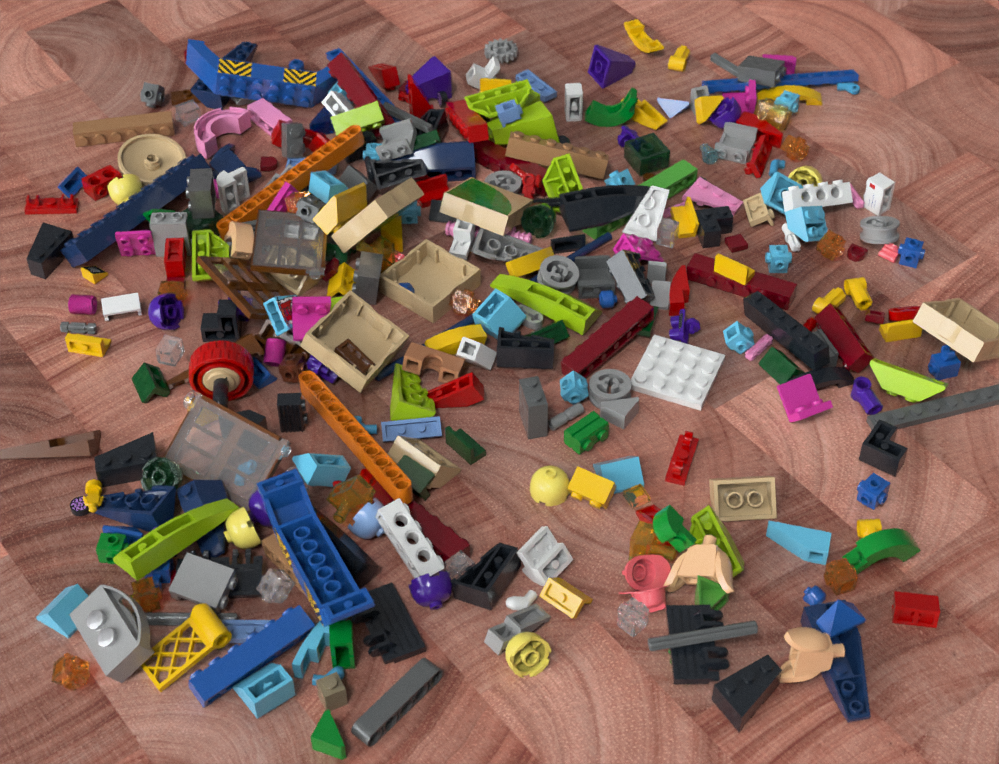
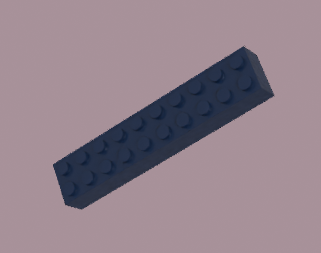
(130, 213)

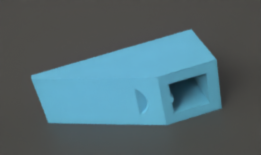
(804, 542)

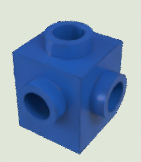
(911, 252)
(873, 491)

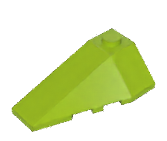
(408, 397)

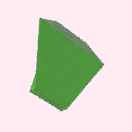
(710, 594)

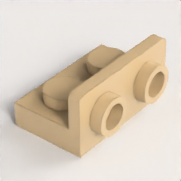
(758, 211)

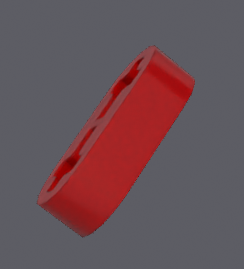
(903, 313)

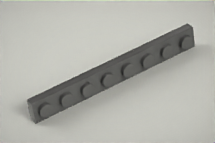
(938, 408)

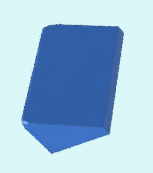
(262, 374)

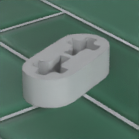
(534, 319)

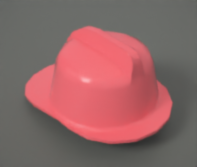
(646, 572)
(653, 598)

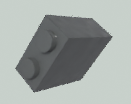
(763, 70)
(533, 407)

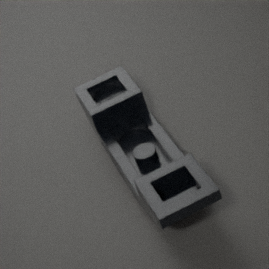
(829, 376)

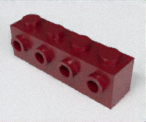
(844, 338)

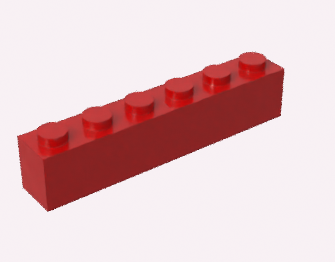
(467, 121)

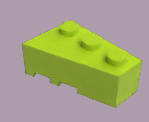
(366, 117)

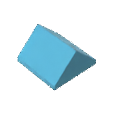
(773, 189)
(623, 471)
(57, 612)

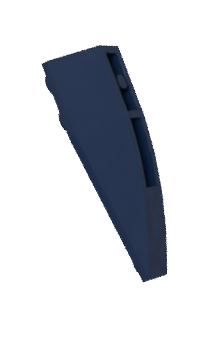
(243, 52)
(449, 158)
(847, 674)

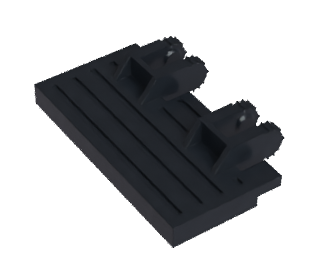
(248, 574)
(390, 627)
(693, 662)

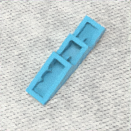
(311, 649)

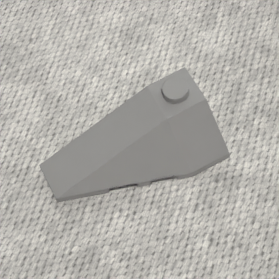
(501, 247)

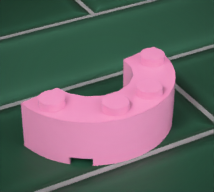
(216, 123)

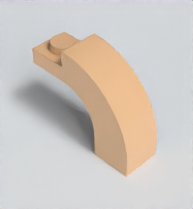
(242, 239)

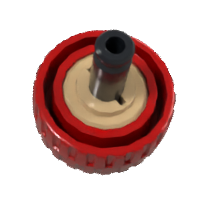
(221, 371)

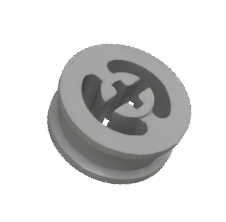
(505, 180)
(879, 229)
(561, 270)
(600, 383)

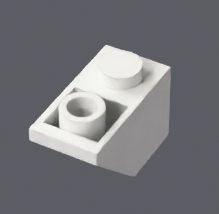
(476, 353)

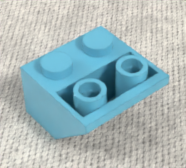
(325, 185)
(807, 222)
(498, 311)
(322, 468)
(266, 689)

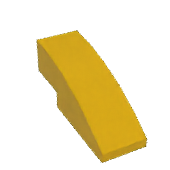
(647, 115)
(528, 263)
(450, 340)

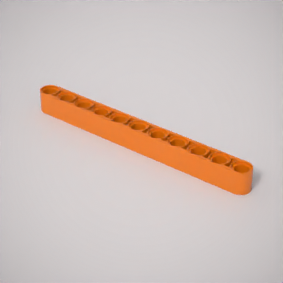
(298, 176)
(356, 437)

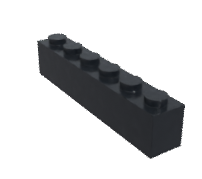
(786, 330)

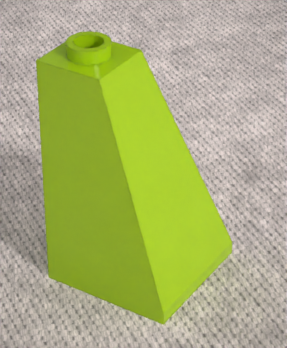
(534, 121)

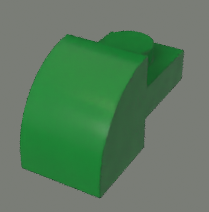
(669, 527)

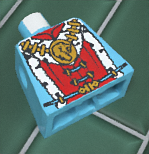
(280, 313)

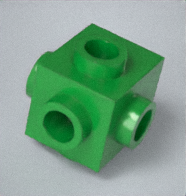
(110, 545)

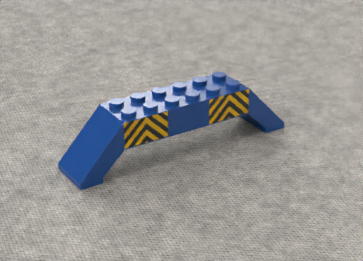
(258, 80)
(311, 551)

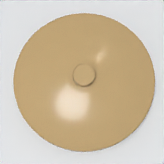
(149, 156)

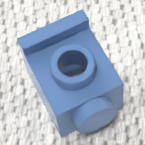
(508, 112)

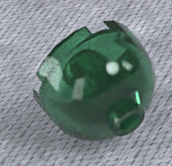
(539, 219)
(161, 472)

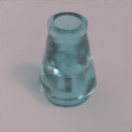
(709, 154)

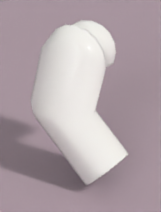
(519, 602)

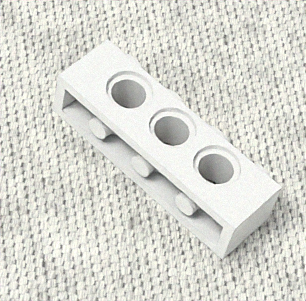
(840, 195)
(398, 536)

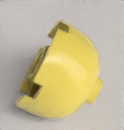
(806, 175)
(123, 188)
(549, 485)
(241, 530)
(527, 654)

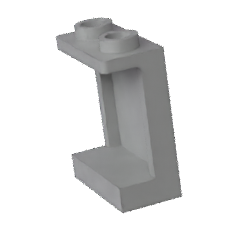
(397, 140)
(736, 142)
(169, 226)
(203, 582)

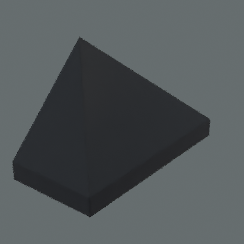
(567, 244)

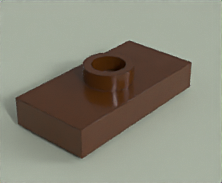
(179, 97)
(354, 355)

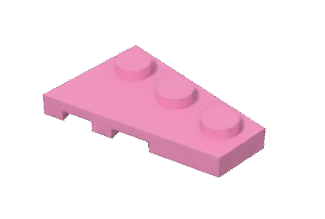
(710, 195)

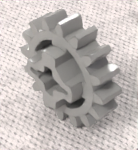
(501, 49)

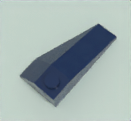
(201, 493)
(140, 508)

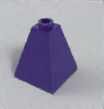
(609, 66)
(433, 78)

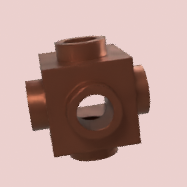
(292, 366)

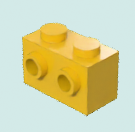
(591, 488)

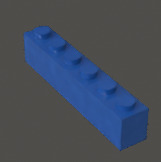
(251, 655)

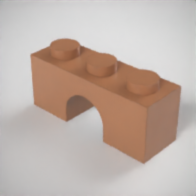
(422, 357)

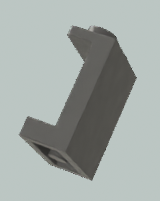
(593, 276)

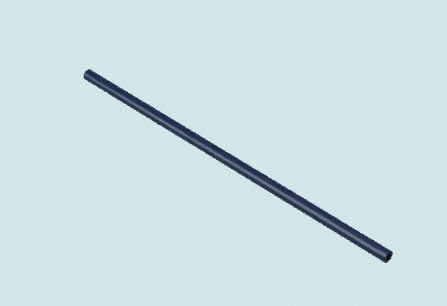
(389, 369)

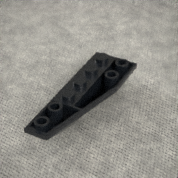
(599, 205)
(356, 560)

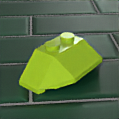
(485, 101)
(561, 178)
(206, 244)
(905, 382)
(708, 523)

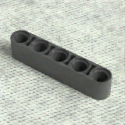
(396, 702)

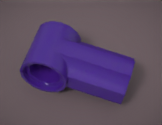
(865, 396)

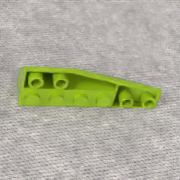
(549, 302)

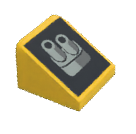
(93, 273)

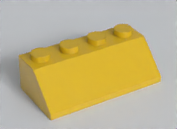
(342, 208)

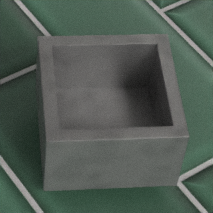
(201, 193)
(367, 276)

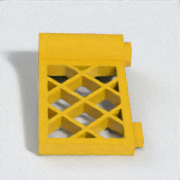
(211, 633)

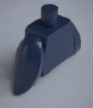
(226, 160)

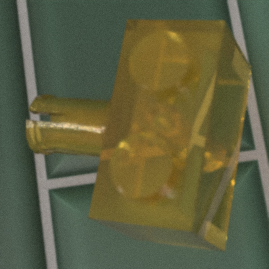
(773, 113)
(380, 246)
(350, 496)
(646, 543)

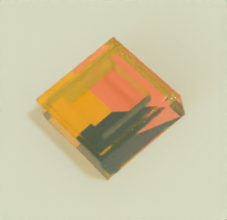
(636, 496)

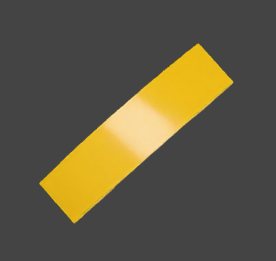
(642, 41)
(810, 96)

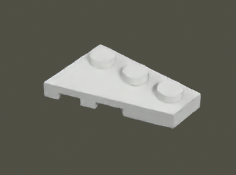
(648, 214)

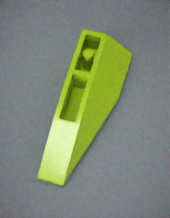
(172, 538)

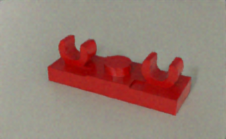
(759, 157)
(51, 205)
(682, 459)

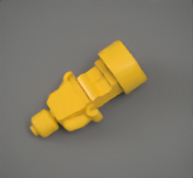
(93, 489)

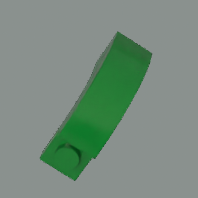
(612, 115)
(880, 545)

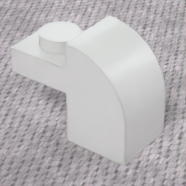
(476, 72)
(463, 239)

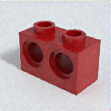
(97, 183)
(175, 257)

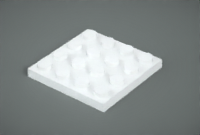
(677, 372)

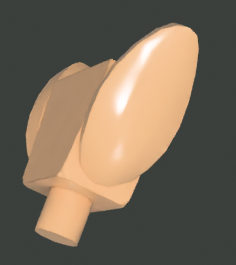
(701, 560)
(809, 654)

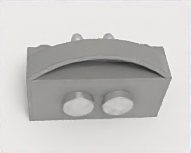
(113, 631)

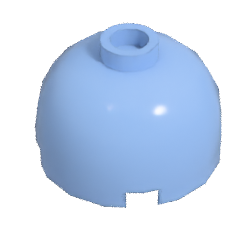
(365, 523)

